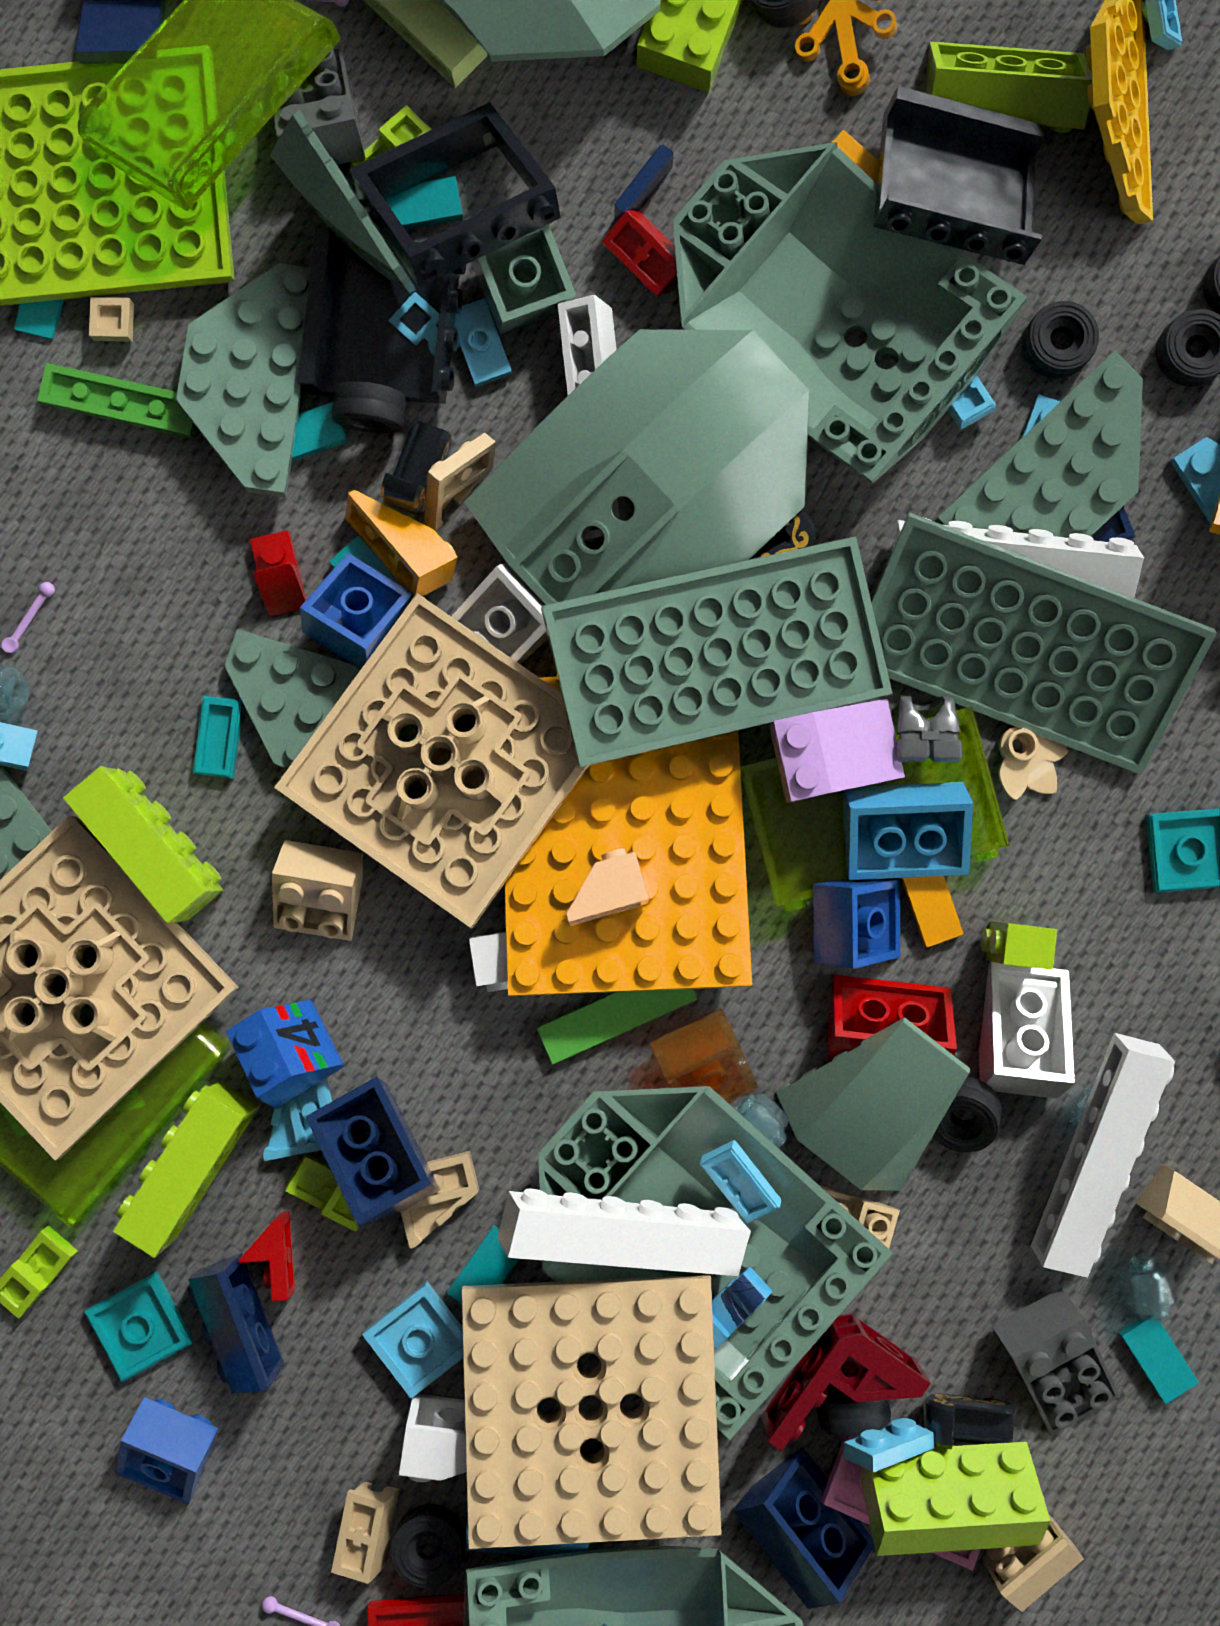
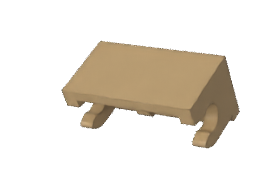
(365, 1532)

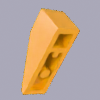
(404, 545)

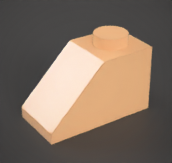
(609, 888)

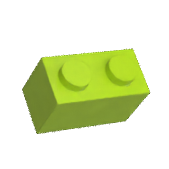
(1019, 945)

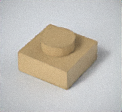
(111, 319)

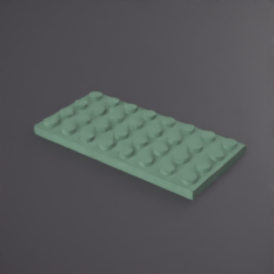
(1033, 644)
(716, 651)

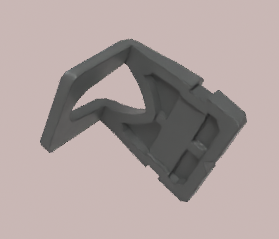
(927, 738)

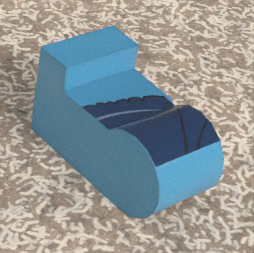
(737, 1303)

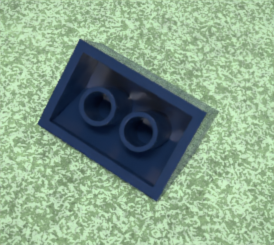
(372, 1152)
(236, 1325)
(804, 1539)

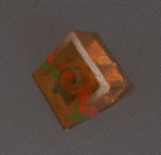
(705, 1056)

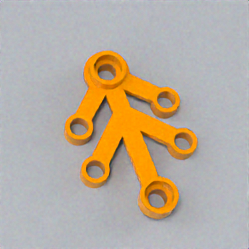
(840, 13)

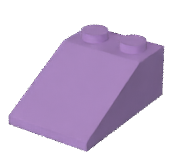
(835, 750)

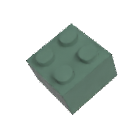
(524, 280)

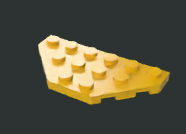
(1121, 101)

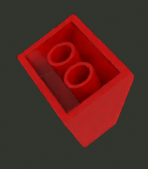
(868, 1005)

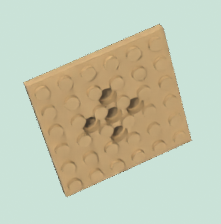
(454, 839)
(144, 988)
(655, 1461)

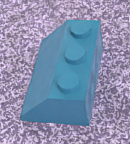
(907, 830)

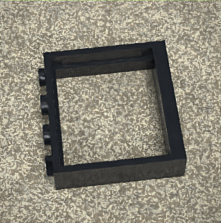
(435, 153)

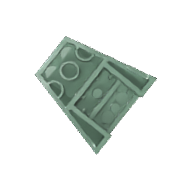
(333, 199)
(875, 1105)

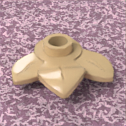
(1031, 767)

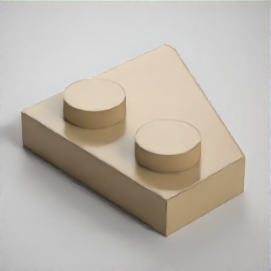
(457, 477)
(457, 1186)

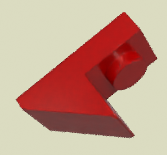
(278, 573)
(276, 1247)

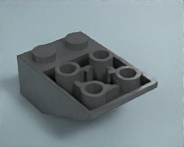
(329, 109)
(1057, 1360)

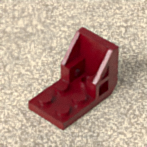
(854, 1362)

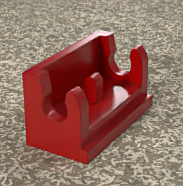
(644, 251)

